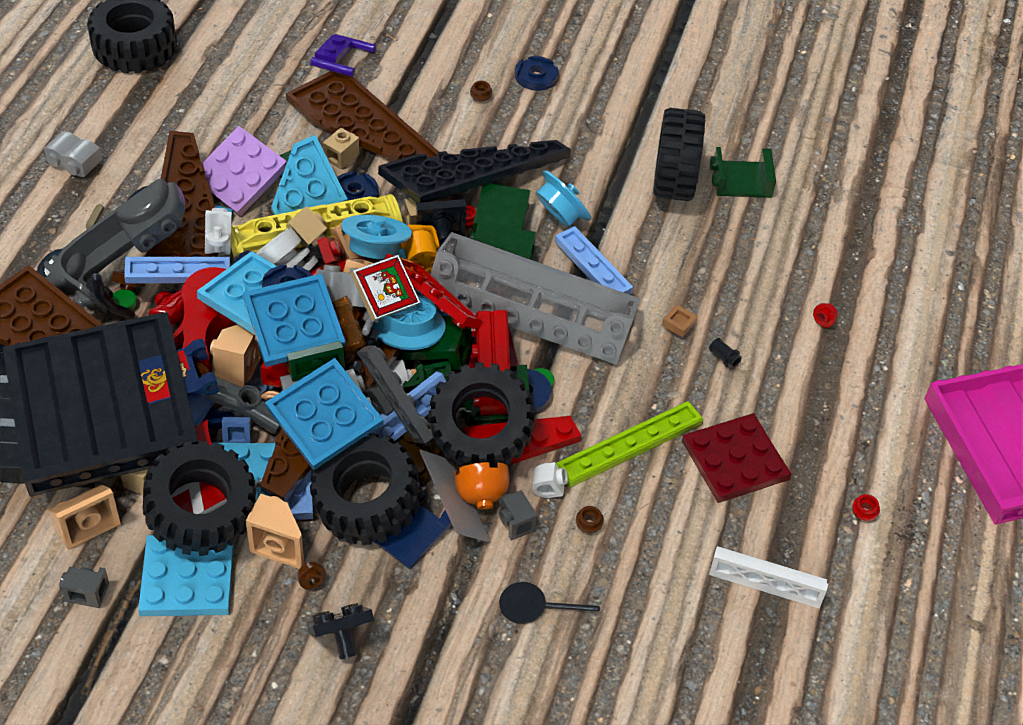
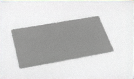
(461, 514)

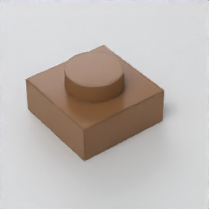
(679, 320)

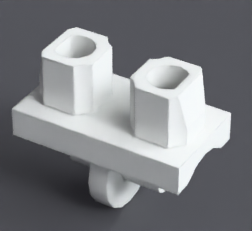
(218, 231)

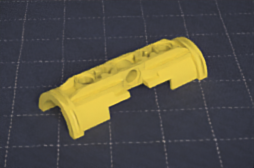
(257, 232)

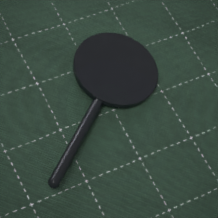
(526, 603)

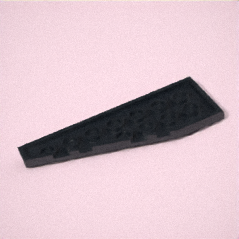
(447, 174)

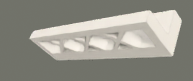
(768, 577)

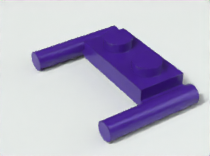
(334, 50)

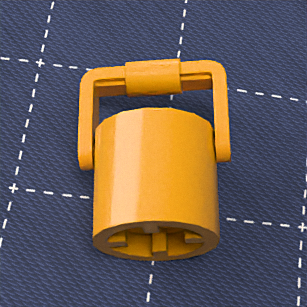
(421, 246)

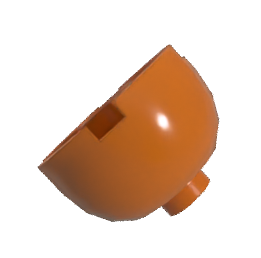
(481, 484)

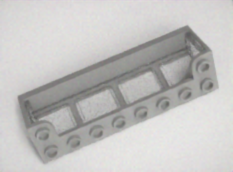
(537, 297)

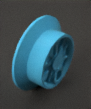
(561, 200)
(375, 235)
(413, 327)

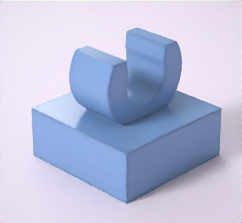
(236, 429)

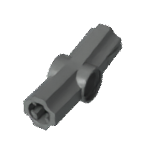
(232, 397)

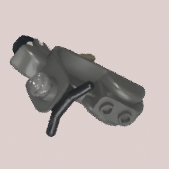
(141, 222)

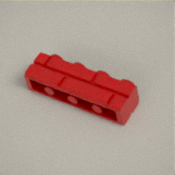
(491, 348)

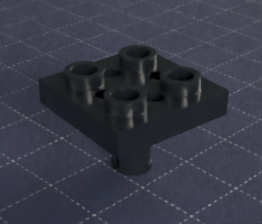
(443, 216)
(341, 625)

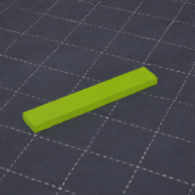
(630, 443)

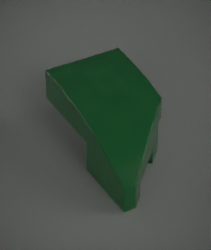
(425, 372)

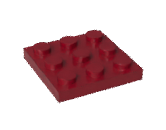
(736, 457)

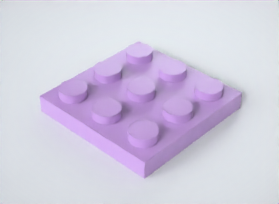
(241, 170)

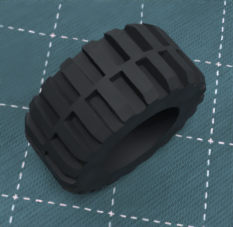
(132, 34)
(679, 154)
(476, 383)
(205, 465)
(376, 517)

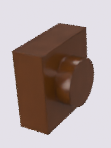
(119, 277)

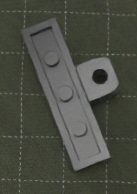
(391, 396)

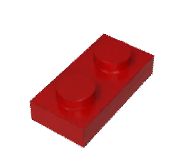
(330, 249)

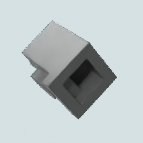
(517, 514)
(84, 586)

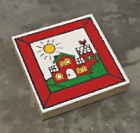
(385, 288)

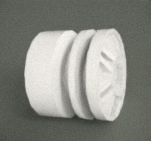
(282, 251)

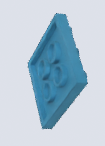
(292, 317)
(324, 413)

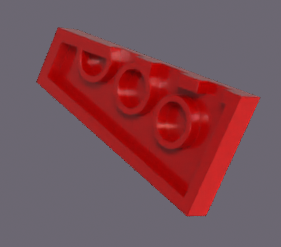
(437, 293)
(547, 436)

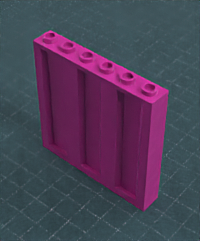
(985, 430)

